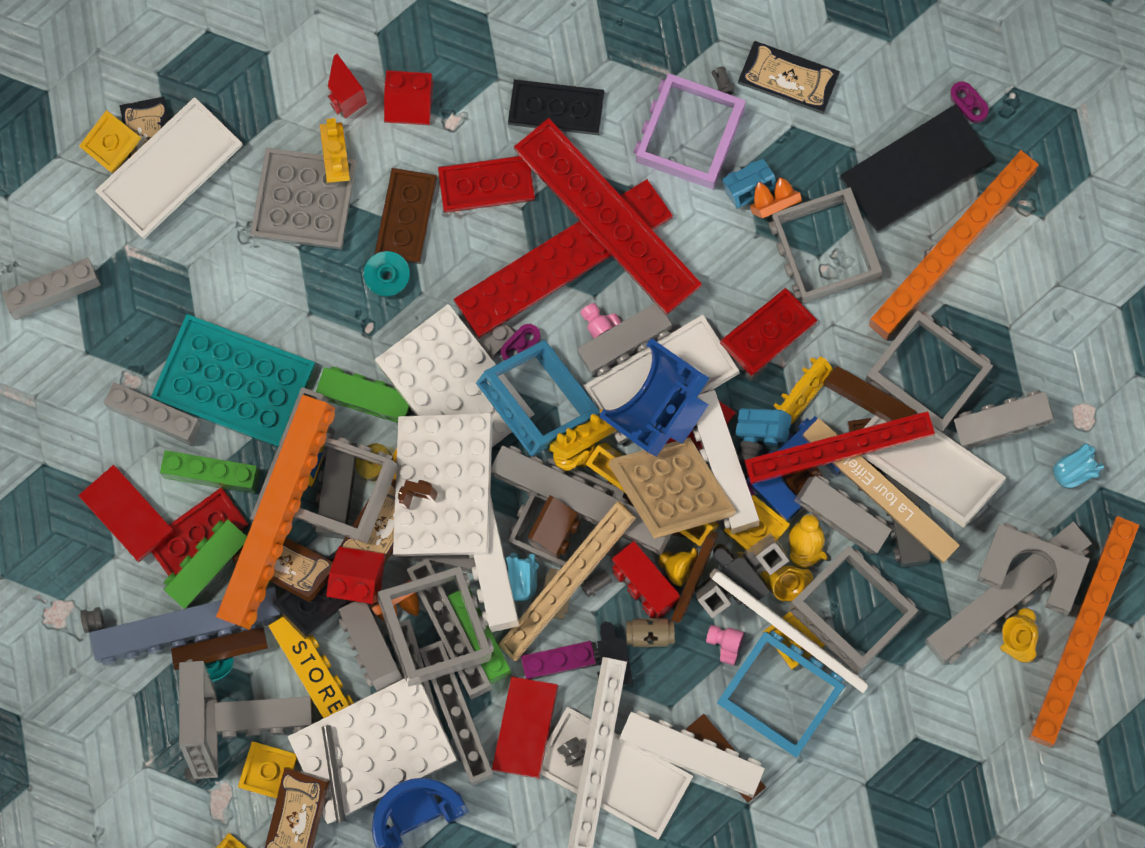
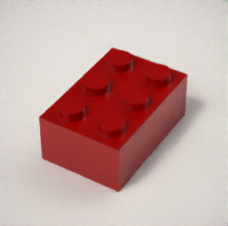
(644, 581)

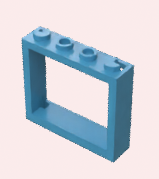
(513, 413)
(812, 665)

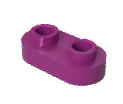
(970, 102)
(518, 342)

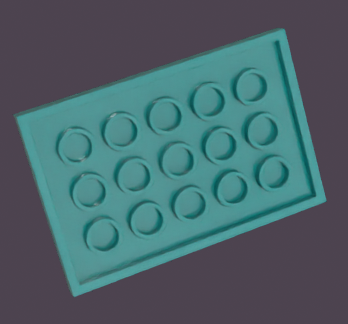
(232, 380)

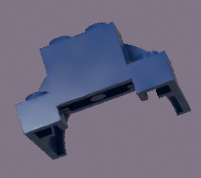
(663, 405)
(411, 806)

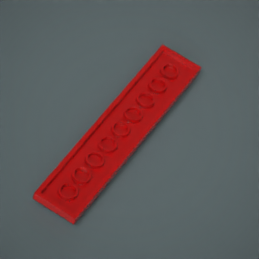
(607, 216)
(548, 267)

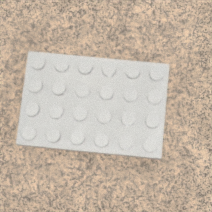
(439, 369)
(456, 460)
(376, 745)

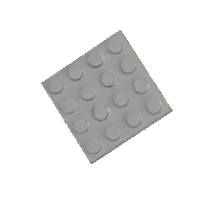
(299, 203)

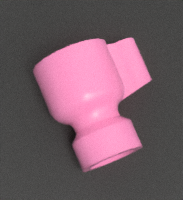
(598, 323)
(729, 640)

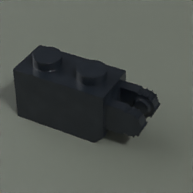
(741, 571)
(613, 648)

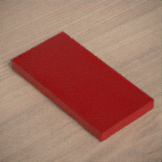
(485, 184)
(768, 331)
(126, 513)
(193, 527)
(525, 727)

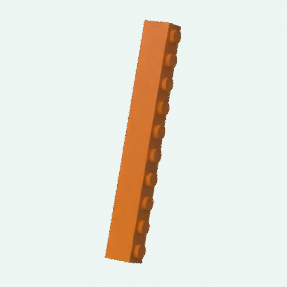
(953, 245)
(276, 512)
(1083, 632)

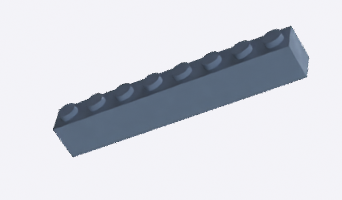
(172, 630)

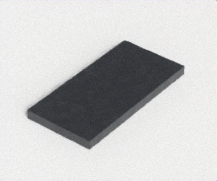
(916, 168)

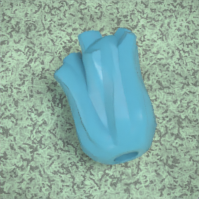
(1077, 467)
(522, 576)

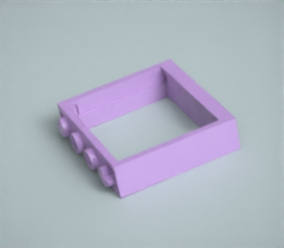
(701, 178)

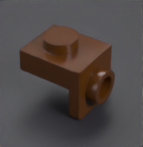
(797, 480)
(421, 490)

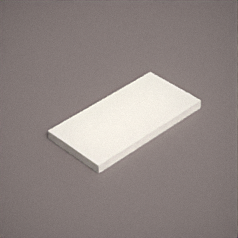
(169, 168)
(693, 343)
(940, 473)
(636, 784)

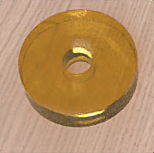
(367, 469)

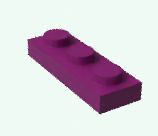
(558, 660)

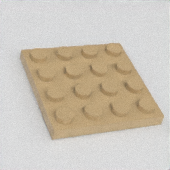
(672, 489)

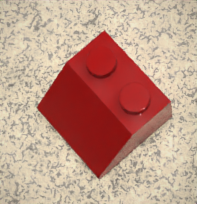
(344, 89)
(408, 97)
(356, 575)

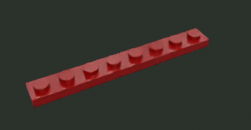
(839, 447)

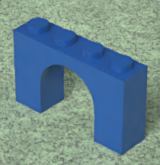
(774, 491)

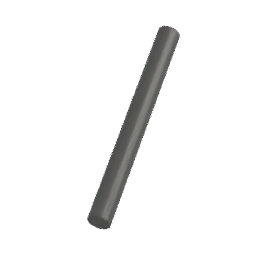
(333, 774)

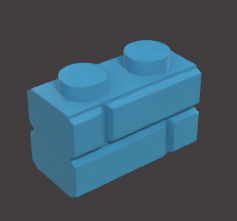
(741, 185)
(763, 425)

